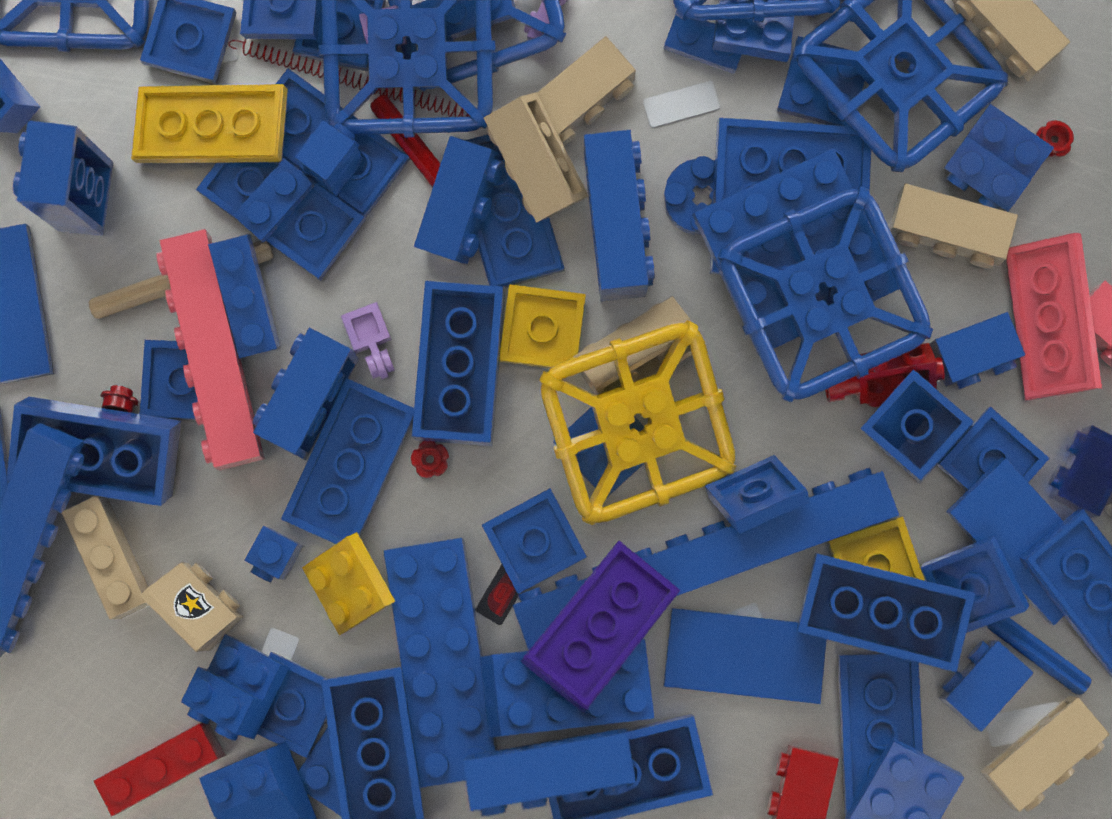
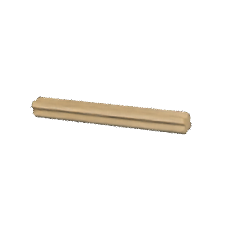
(150, 289)

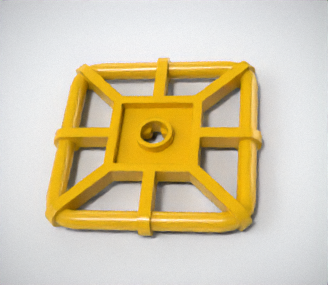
(616, 410)

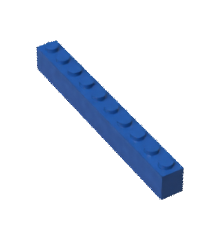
(726, 553)

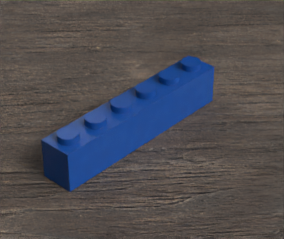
(27, 518)

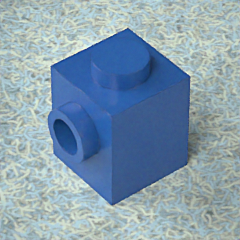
(273, 554)

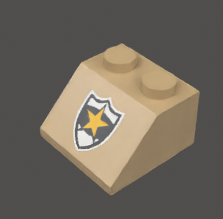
(193, 606)

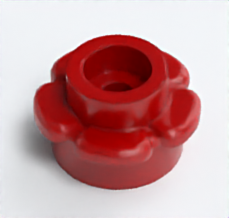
(1062, 132)
(119, 399)
(426, 449)

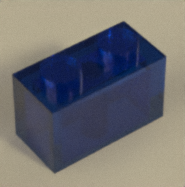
(1087, 473)

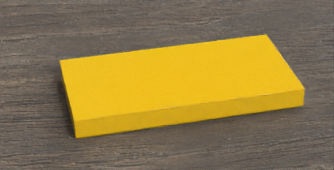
(209, 124)

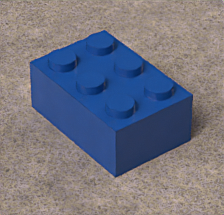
(305, 393)

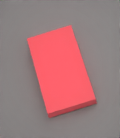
(1053, 317)

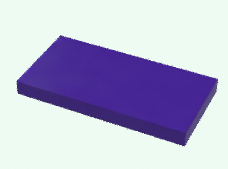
(600, 626)

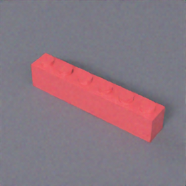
(211, 352)

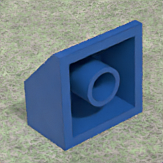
(917, 426)

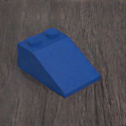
(259, 788)

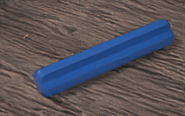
(1041, 655)

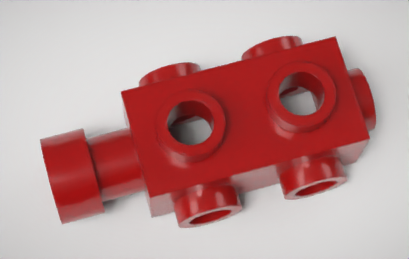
(885, 378)

